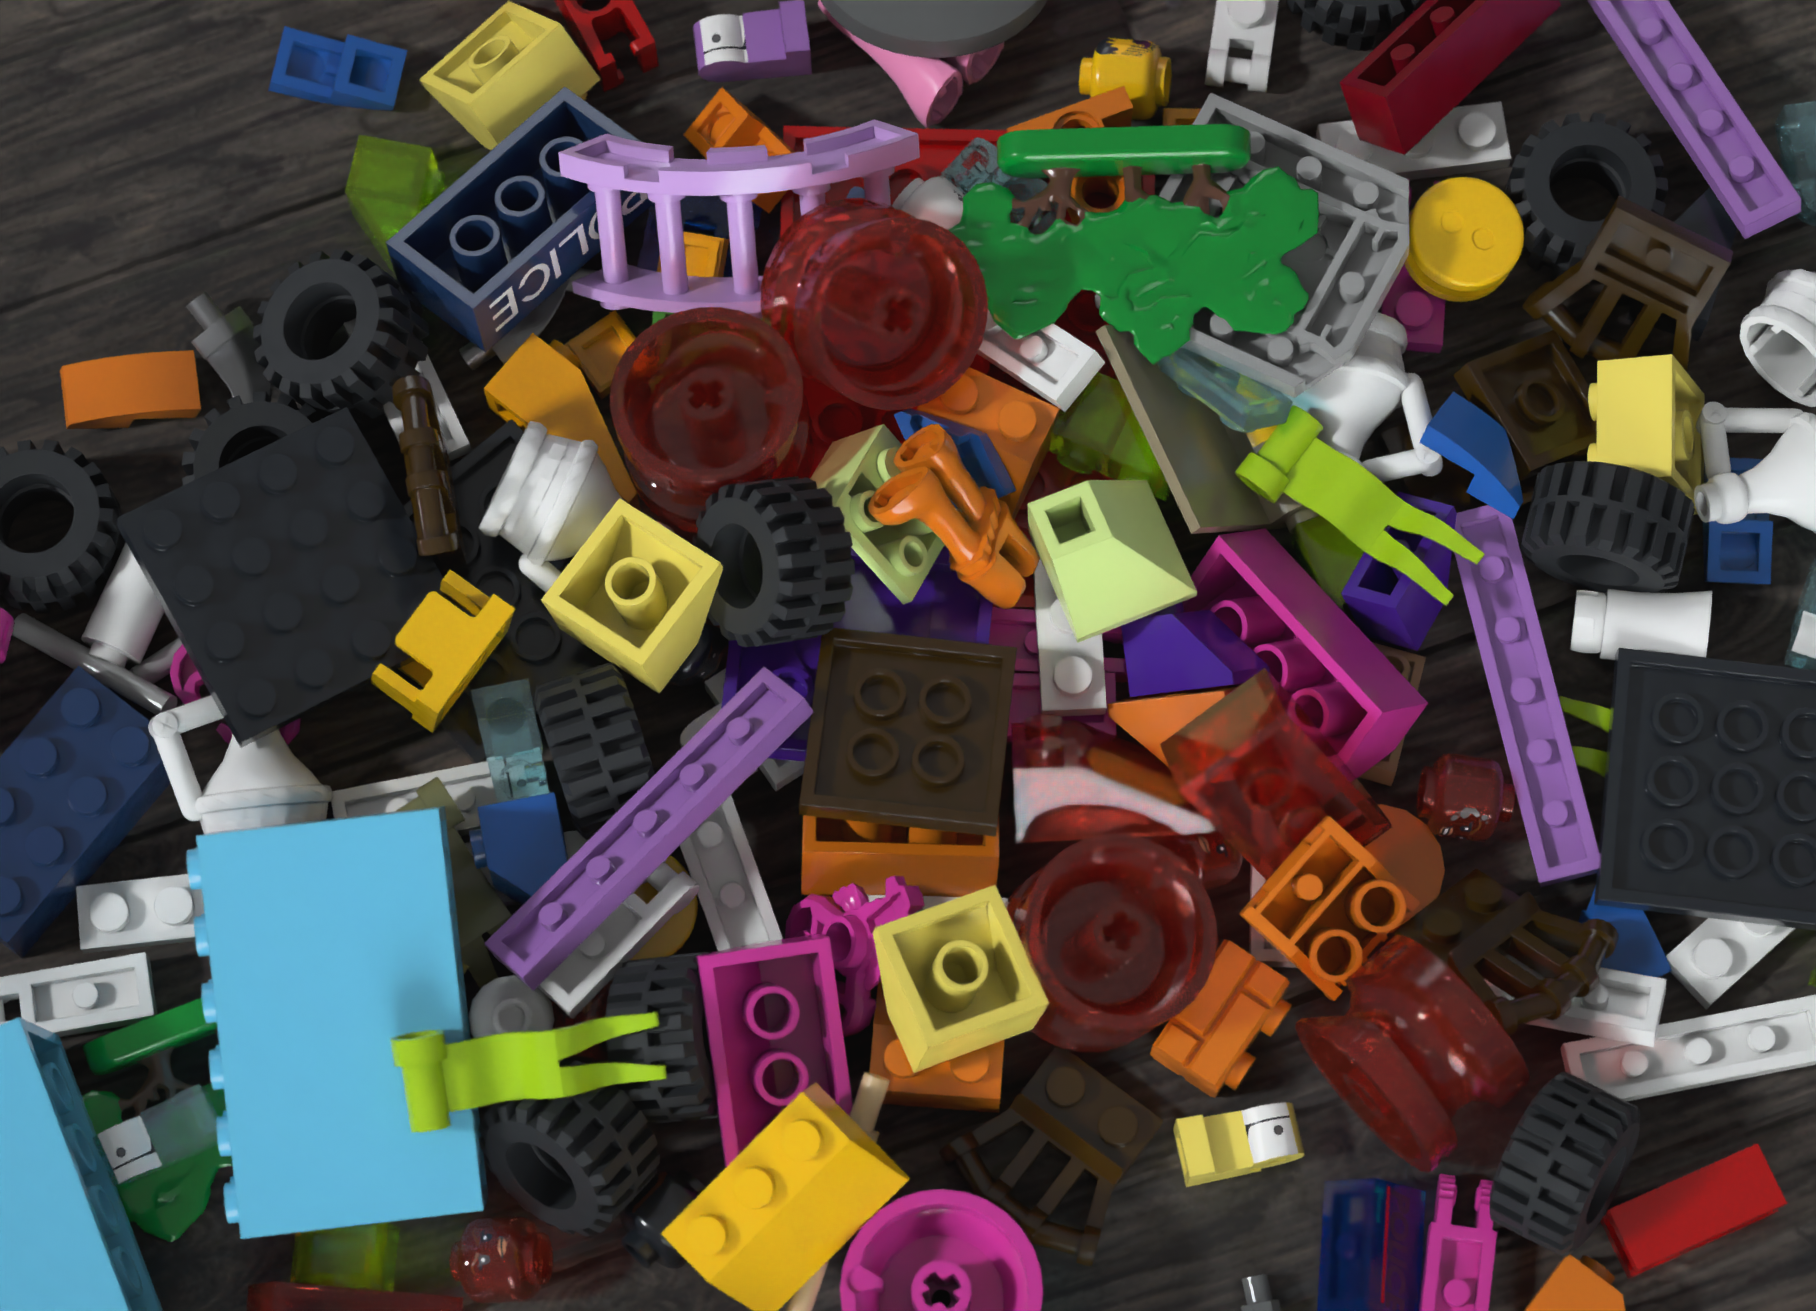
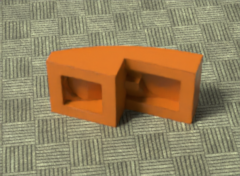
(731, 124)
(130, 387)

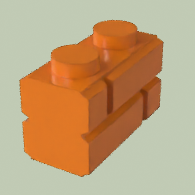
(1213, 1033)

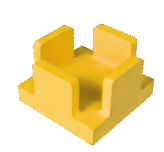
(446, 648)

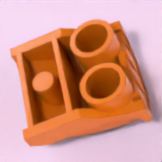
(1328, 906)

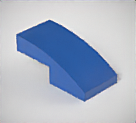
(337, 72)
(1740, 549)

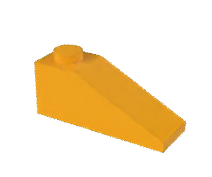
(549, 388)

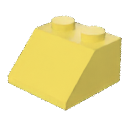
(507, 72)
(1648, 419)
(636, 595)
(957, 978)

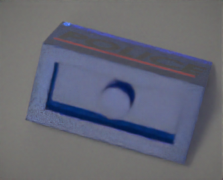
(1371, 1246)

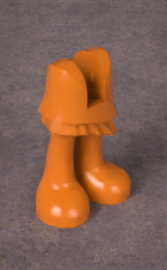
(980, 533)

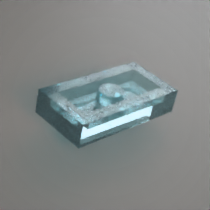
(1235, 397)

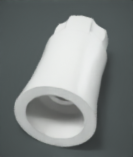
(1641, 622)

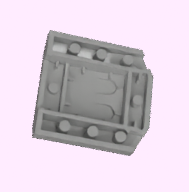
(1342, 267)

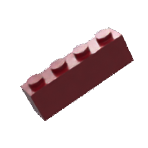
(1434, 65)

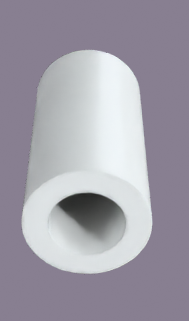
(124, 615)

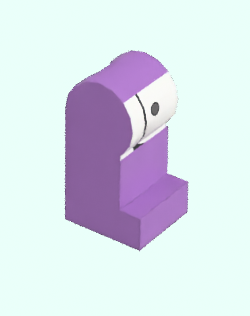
(754, 44)

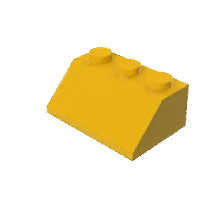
(786, 1203)

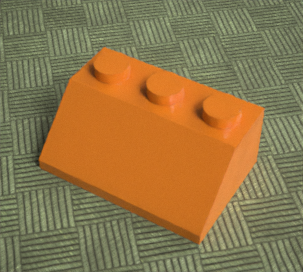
(868, 853)

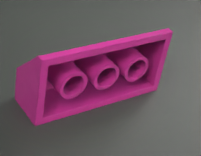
(1308, 644)
(771, 1031)

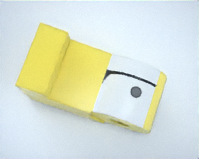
(1237, 1142)

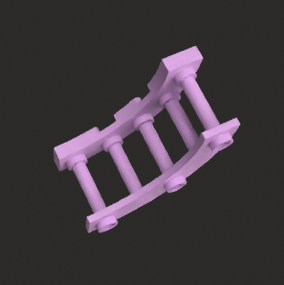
(737, 178)

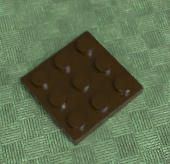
(908, 731)

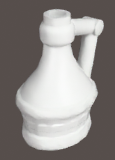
(1782, 335)
(1364, 394)
(1777, 485)
(549, 501)
(251, 786)

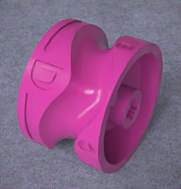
(938, 1244)

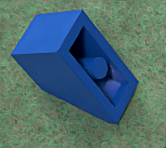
(520, 844)

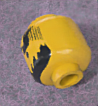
(1132, 65)

